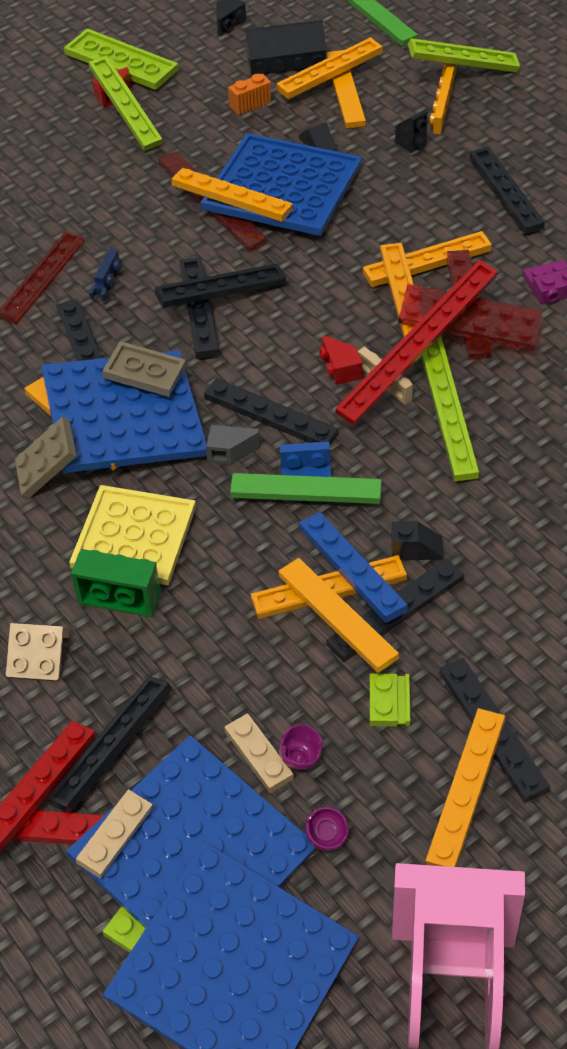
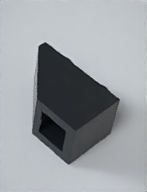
(229, 14)
(412, 132)

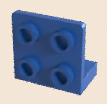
(305, 460)

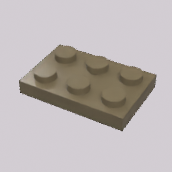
(144, 368)
(45, 457)

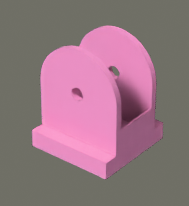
(457, 928)

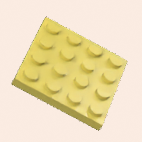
(137, 527)

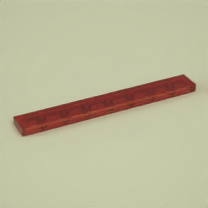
(239, 228)

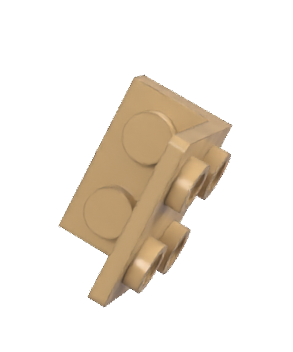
(35, 651)

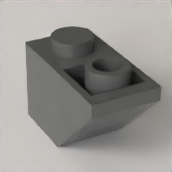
(230, 443)

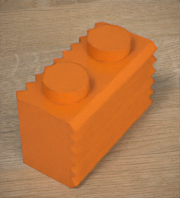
(249, 93)

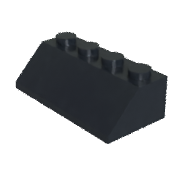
(285, 47)

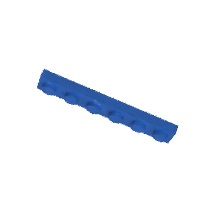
(353, 567)

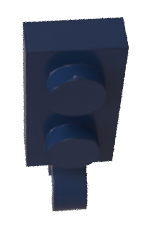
(106, 274)

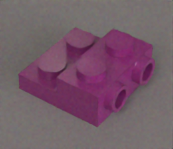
(548, 281)

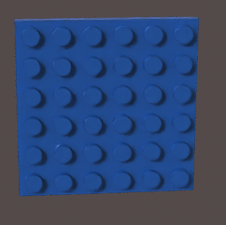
(292, 172)
(121, 421)
(194, 803)
(230, 961)

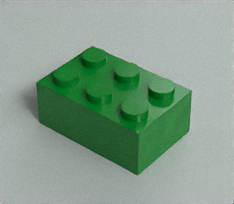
(116, 582)

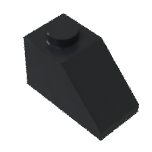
(415, 541)

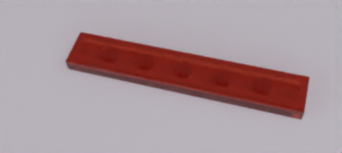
(40, 277)

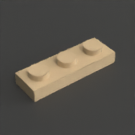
(401, 389)
(258, 753)
(114, 834)

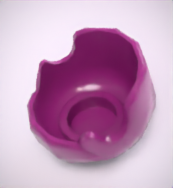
(300, 747)
(326, 829)

